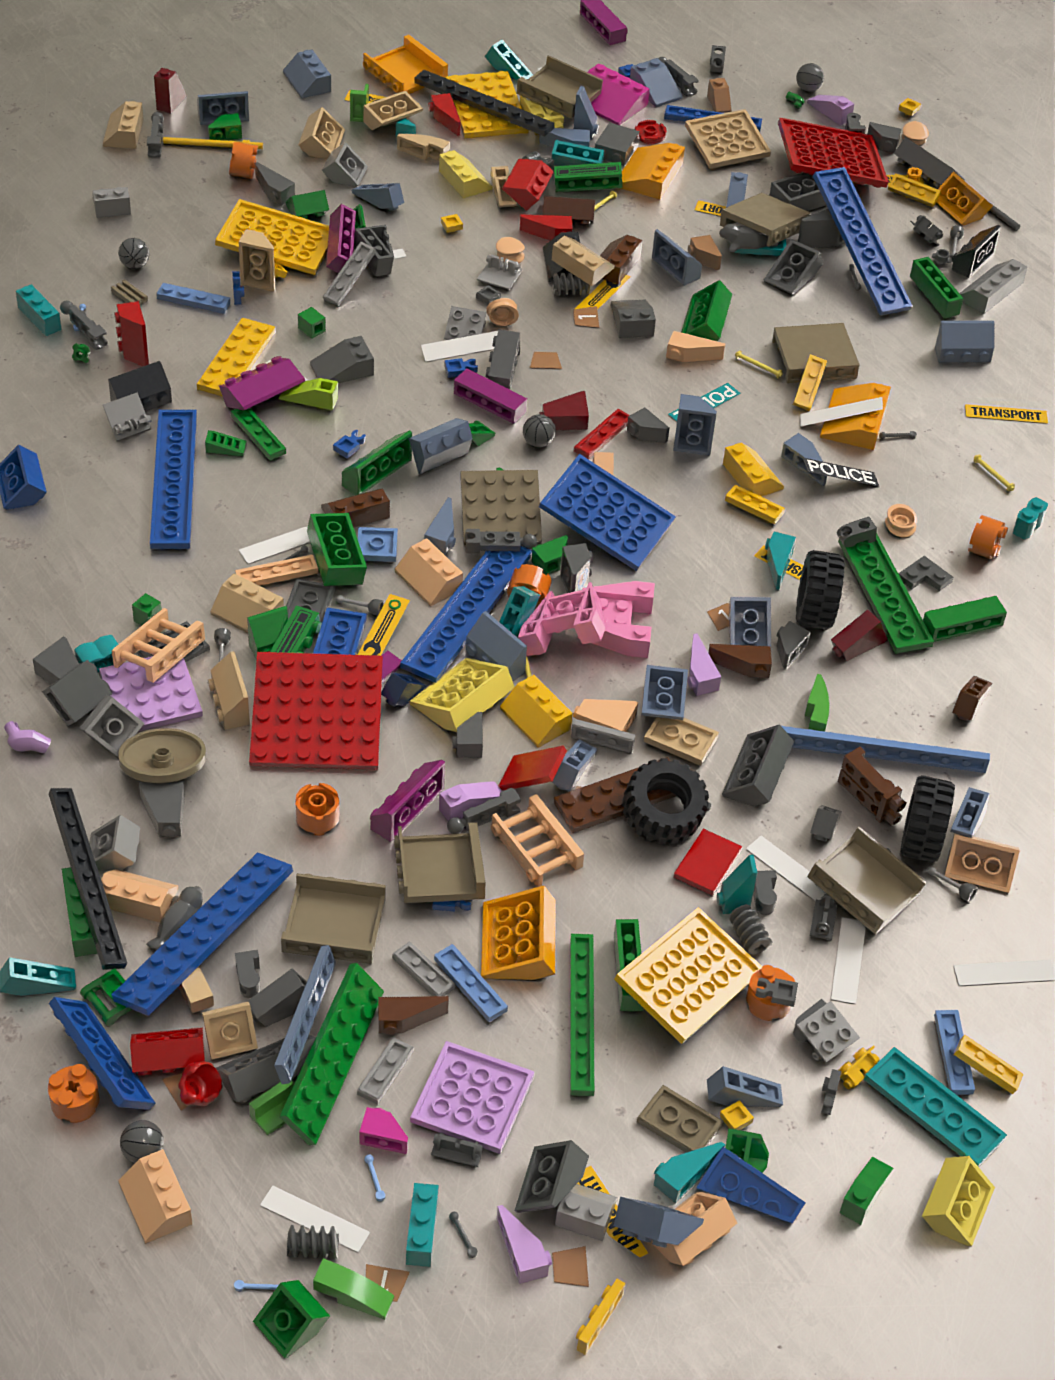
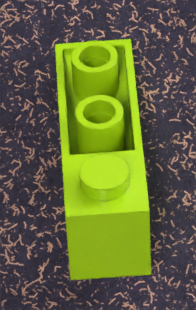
(315, 392)

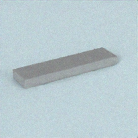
(349, 274)

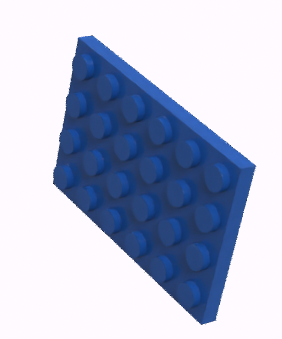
(607, 512)

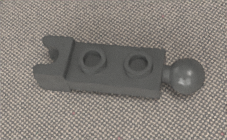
(681, 78)
(155, 140)
(85, 325)
(496, 541)
(482, 814)

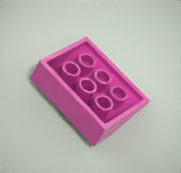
(619, 96)

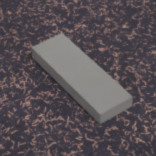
(603, 736)
(423, 970)
(385, 1070)

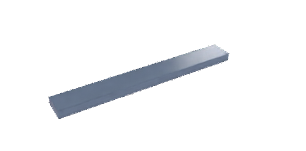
(305, 1015)

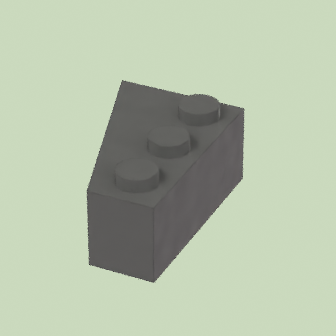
(377, 237)
(504, 357)

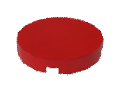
(651, 131)

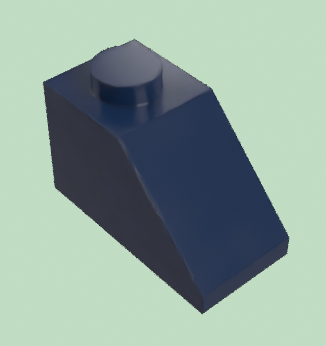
(401, 689)

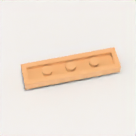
(280, 570)

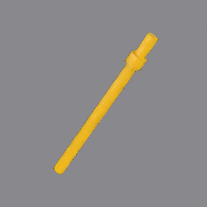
(204, 142)

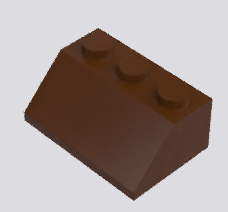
(580, 209)
(623, 254)
(362, 508)

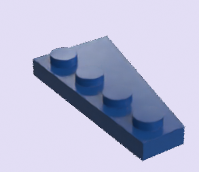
(747, 1186)

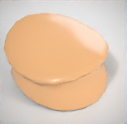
(915, 132)
(510, 249)
(502, 312)
(901, 520)

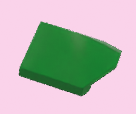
(480, 433)
(748, 1147)

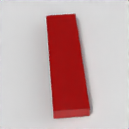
(602, 434)

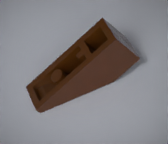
(743, 659)
(971, 698)
(406, 1013)

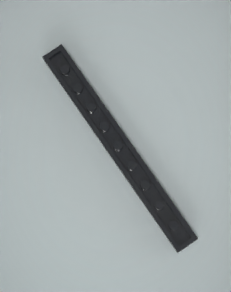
(484, 103)
(87, 879)

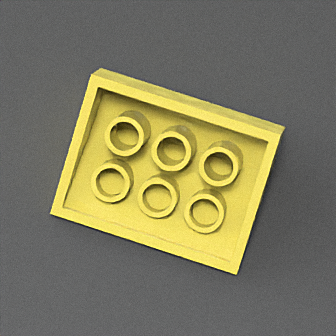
(463, 692)

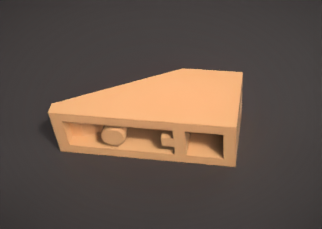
(693, 348)

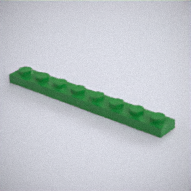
(582, 1015)

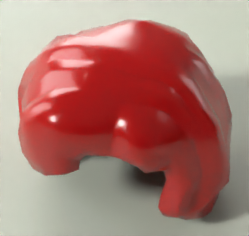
(200, 1084)

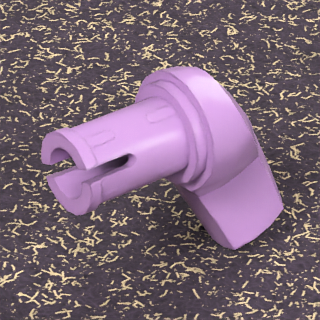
(26, 739)

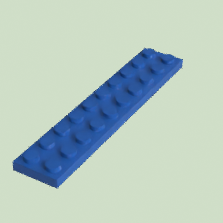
(862, 241)
(173, 480)
(448, 630)
(201, 934)

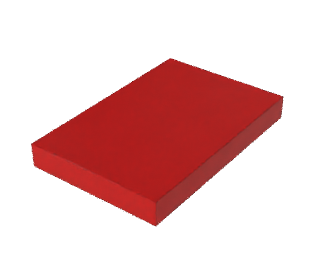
(532, 768)
(707, 862)

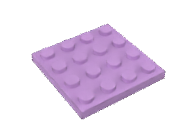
(156, 703)
(472, 1097)

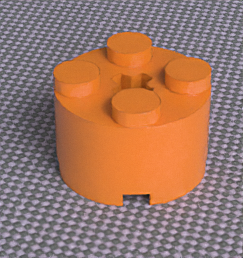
(243, 160)
(987, 537)
(531, 578)
(317, 808)
(763, 1007)
(73, 1093)

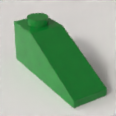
(865, 1190)

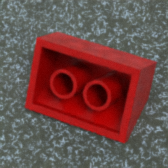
(527, 181)
(132, 333)
(166, 1050)

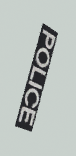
(840, 471)

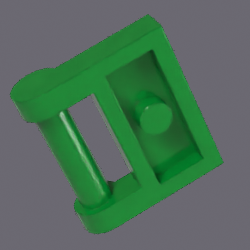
(107, 985)

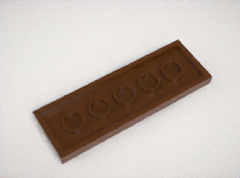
(600, 801)

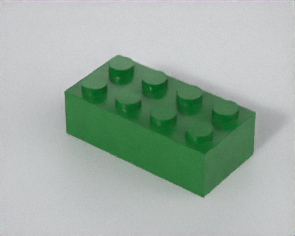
(336, 549)

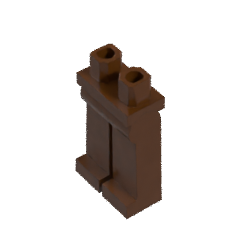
(871, 788)

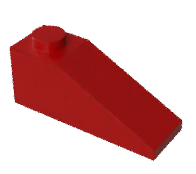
(445, 112)
(545, 225)

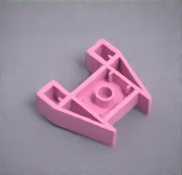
(617, 606)
(562, 612)

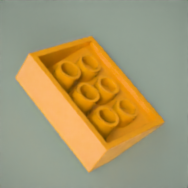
(652, 169)
(858, 429)
(519, 936)

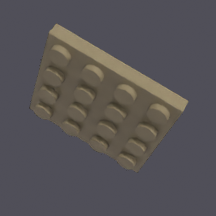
(501, 501)

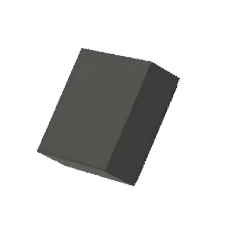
(488, 295)

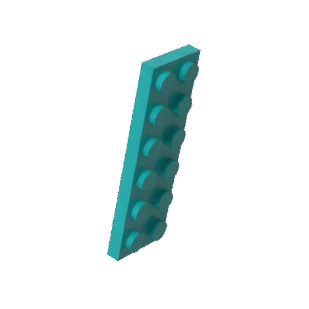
(935, 1106)

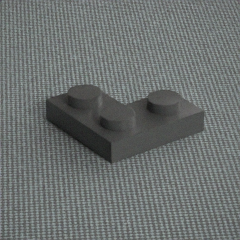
(927, 571)

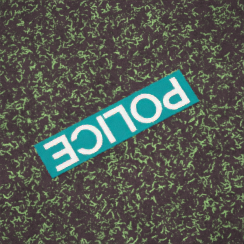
(715, 397)

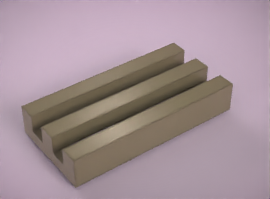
(131, 291)

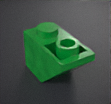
(226, 128)
(549, 555)

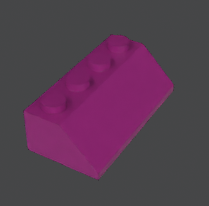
(260, 383)
(408, 800)

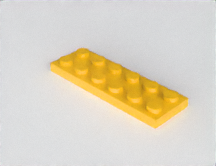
(236, 354)

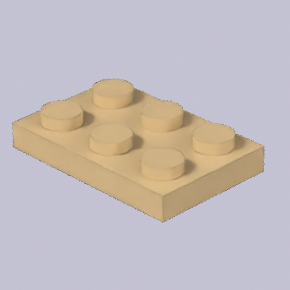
(682, 738)

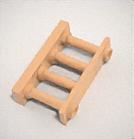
(163, 658)
(548, 825)

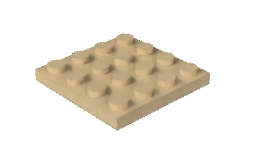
(727, 138)

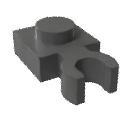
(781, 991)
(830, 1087)

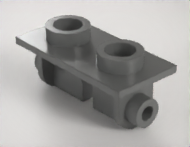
(931, 234)
(824, 918)
(457, 1149)

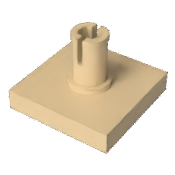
(229, 1030)

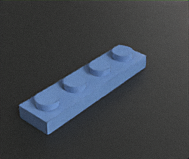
(193, 298)
(470, 983)
(949, 1033)

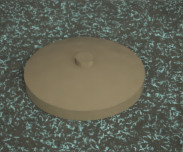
(162, 755)

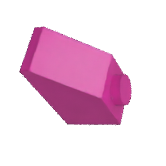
(382, 1131)

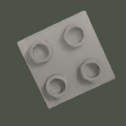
(500, 272)
(464, 323)
(127, 416)
(828, 1032)

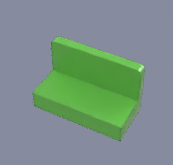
(357, 101)
(268, 1107)

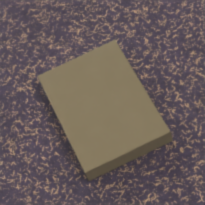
(679, 1120)

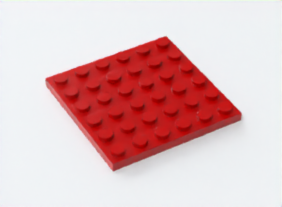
(825, 148)
(316, 711)

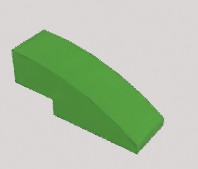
(818, 705)
(352, 1289)

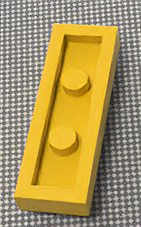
(914, 190)
(809, 382)
(754, 504)
(988, 1064)
(599, 1316)

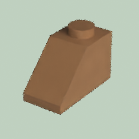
(719, 95)
(705, 251)

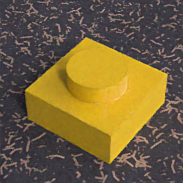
(909, 107)
(452, 223)
(280, 271)
(736, 1116)

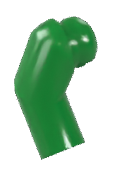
(798, 100)

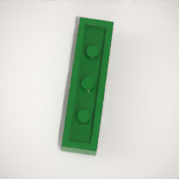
(259, 433)

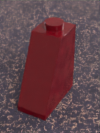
(168, 90)
(568, 412)
(859, 636)

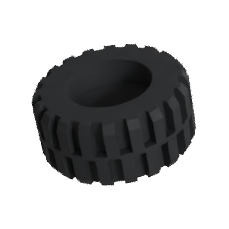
(820, 589)
(669, 777)
(927, 818)

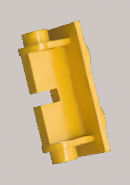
(851, 1071)

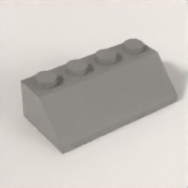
(994, 285)

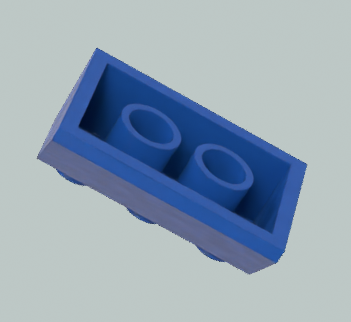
(21, 479)

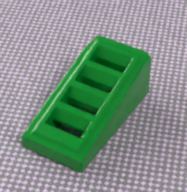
(218, 444)

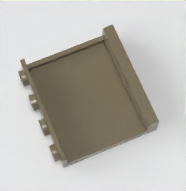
(557, 86)
(767, 216)
(821, 340)
(440, 866)
(867, 880)
(336, 915)

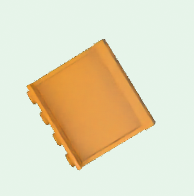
(402, 64)

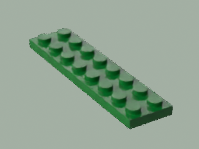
(888, 596)
(332, 1054)

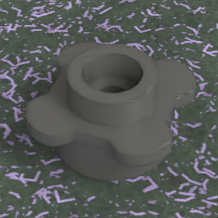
(942, 257)

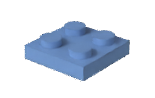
(378, 543)

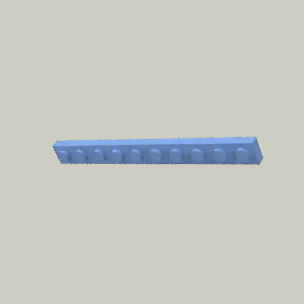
(889, 749)

